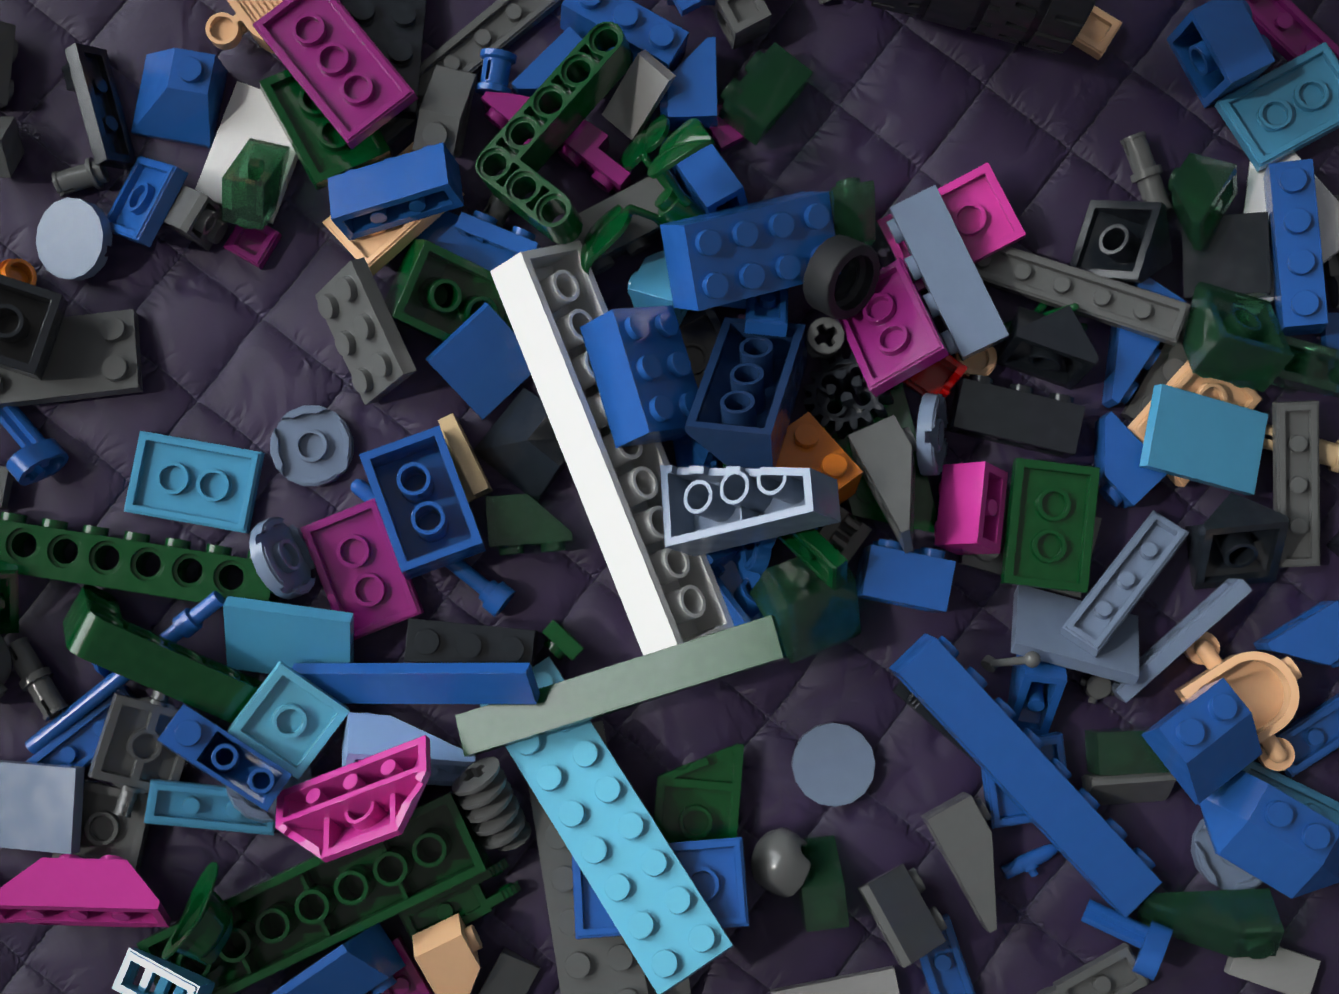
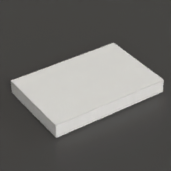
(245, 118)

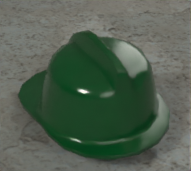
(204, 923)

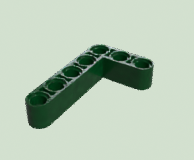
(551, 130)
(101, 636)

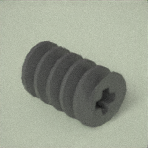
(491, 806)

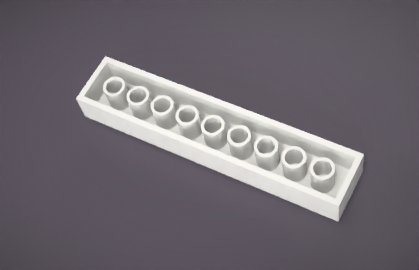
(662, 590)

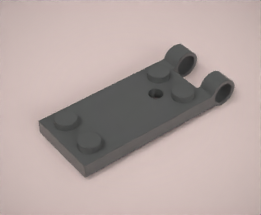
(89, 360)

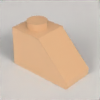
(448, 955)

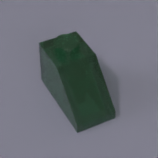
(254, 184)
(1202, 195)
(823, 890)

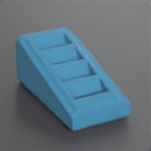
(185, 980)

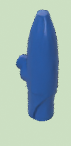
(1029, 861)

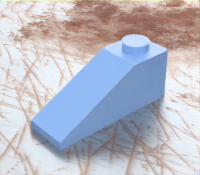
(373, 733)

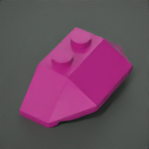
(356, 802)
(81, 894)

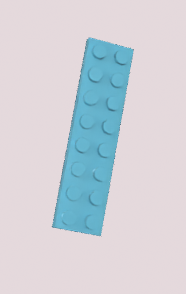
(620, 849)

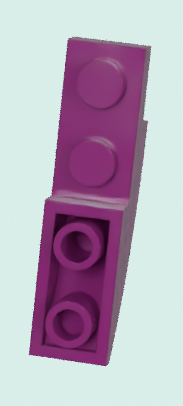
(583, 147)

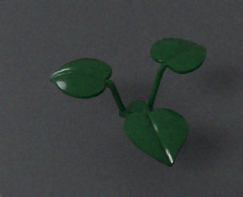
(671, 203)

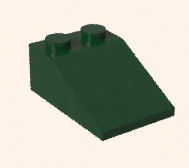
(440, 291)

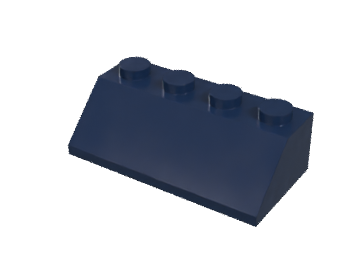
(748, 394)

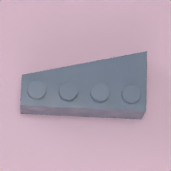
(740, 505)

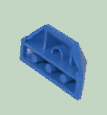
(1272, 836)

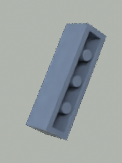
(948, 274)

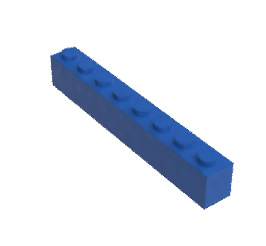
(1025, 774)

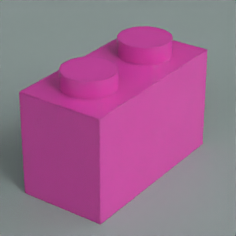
(971, 508)

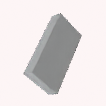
(638, 94)
(1285, 972)

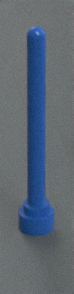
(492, 594)

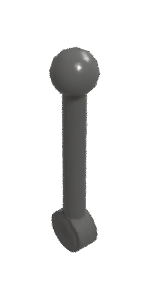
(1031, 659)

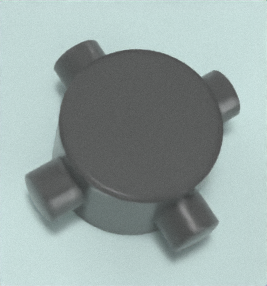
(1096, 687)

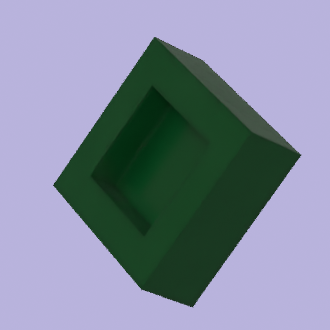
(561, 642)

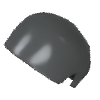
(779, 862)

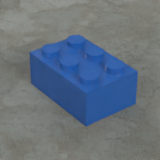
(641, 373)
(422, 502)

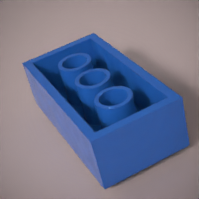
(744, 249)

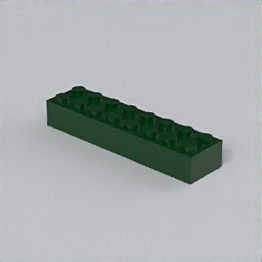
(333, 900)

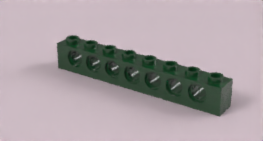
(131, 572)

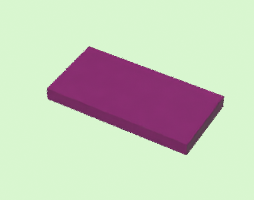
(336, 65)

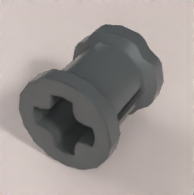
(824, 326)

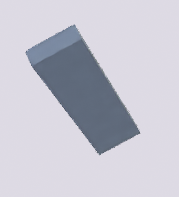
(1124, 583)
(1184, 635)

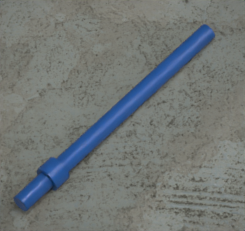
(184, 625)

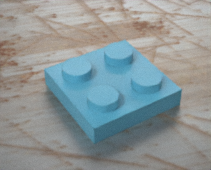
(288, 719)

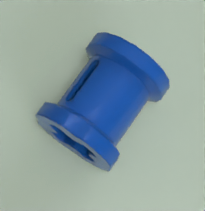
(495, 70)

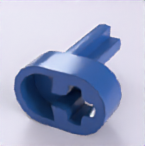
(38, 455)
(1150, 939)

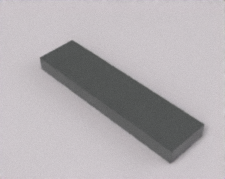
(1297, 479)

